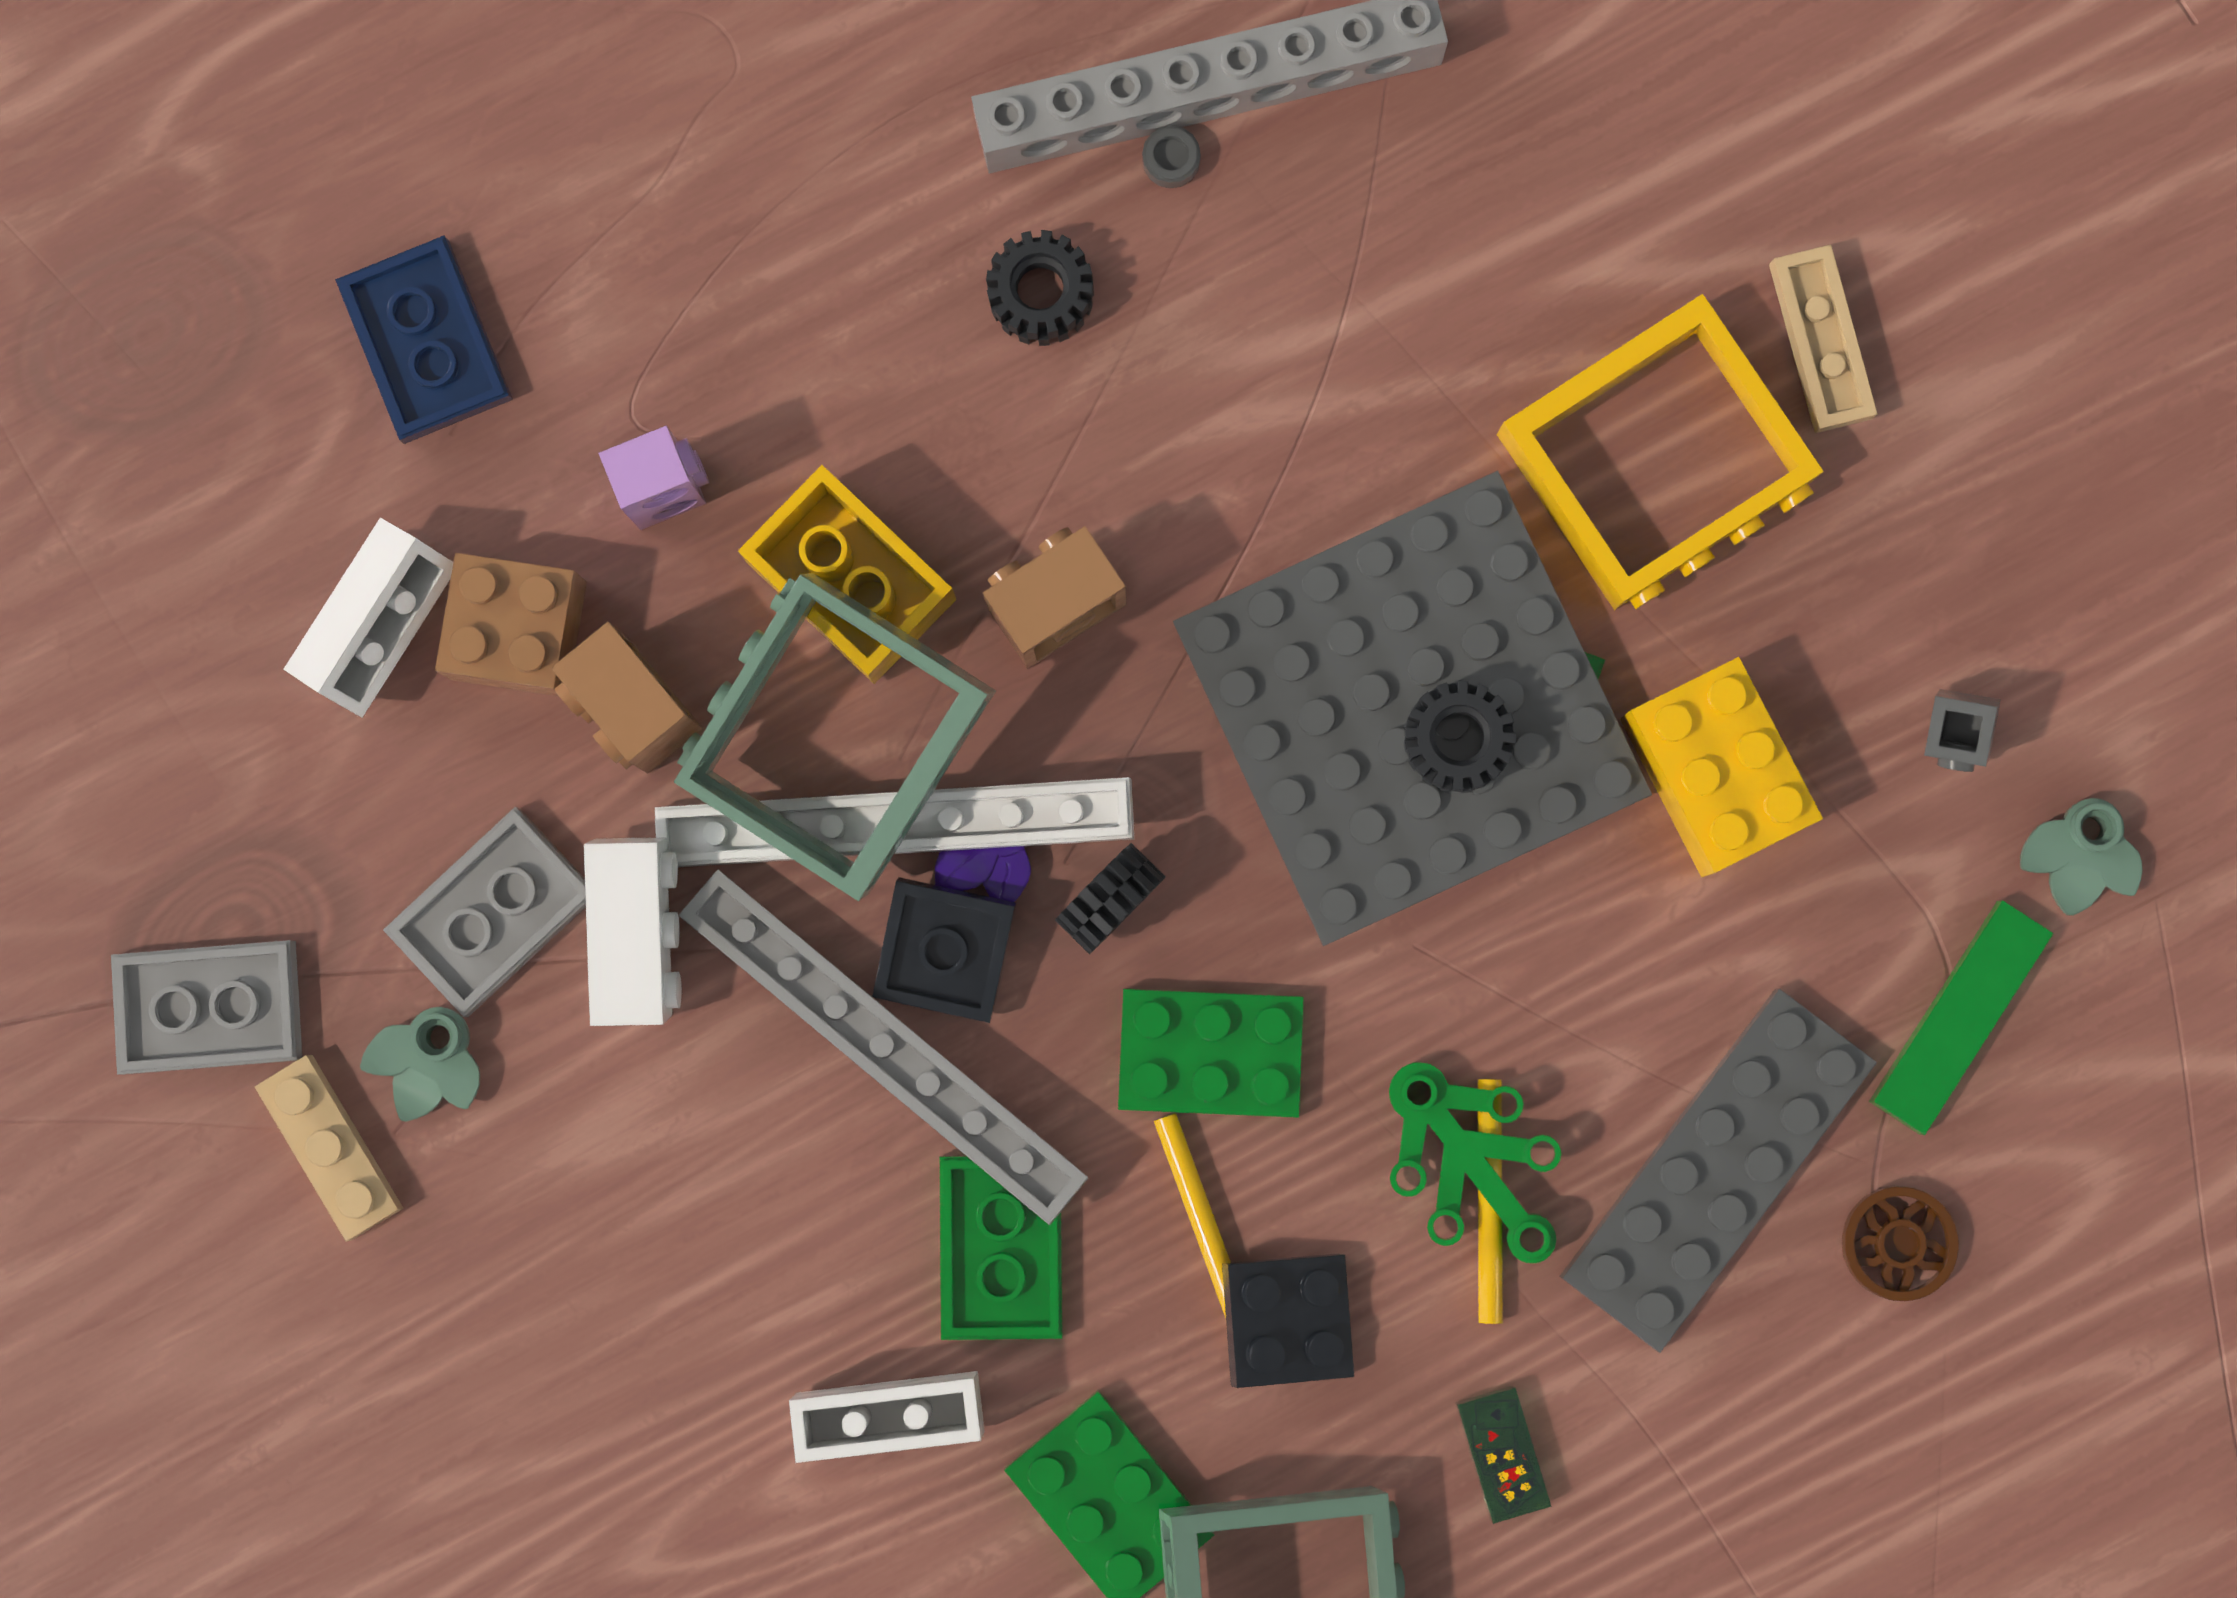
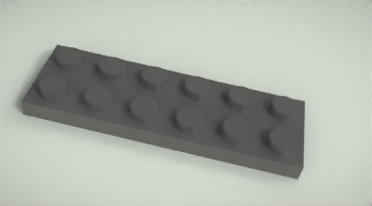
(1718, 1170)

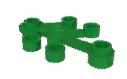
(1466, 1153)

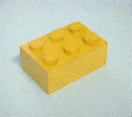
(847, 545)
(1720, 767)

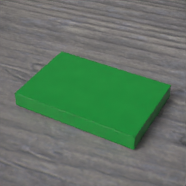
(995, 1260)

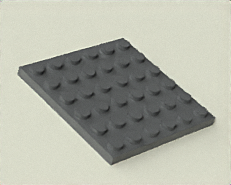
(1338, 651)

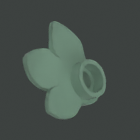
(2079, 865)
(420, 1069)

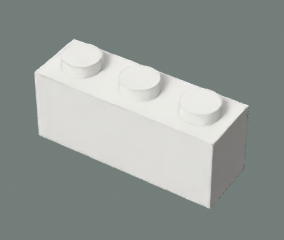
(370, 617)
(631, 931)
(886, 1417)

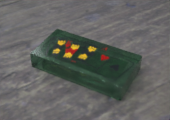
(1503, 1454)

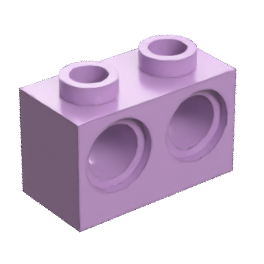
(655, 477)

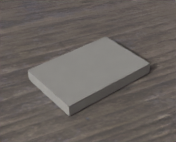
(490, 912)
(206, 1007)

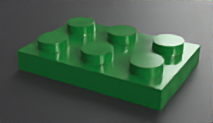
(1210, 1053)
(1101, 1496)

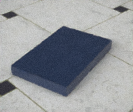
(424, 339)

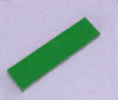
(1961, 1017)

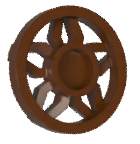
(1900, 1243)

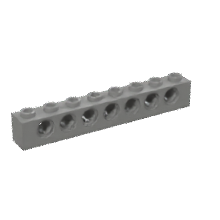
(1208, 80)

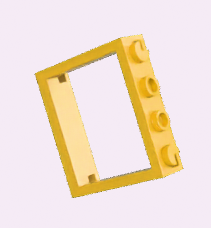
(1693, 553)

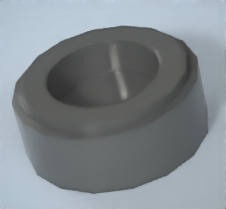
(1171, 156)

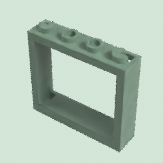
(735, 700)
(1380, 1521)

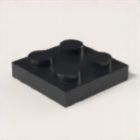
(944, 949)
(1288, 1320)

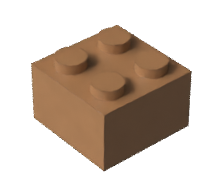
(1054, 595)
(509, 623)
(626, 698)

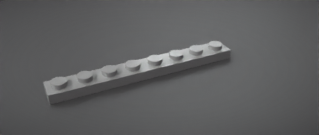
(884, 1047)

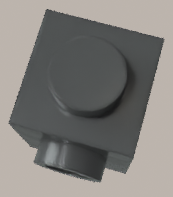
(1962, 730)

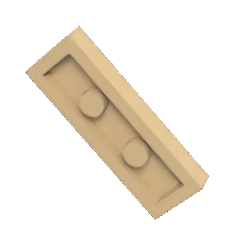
(1823, 338)
(329, 1147)

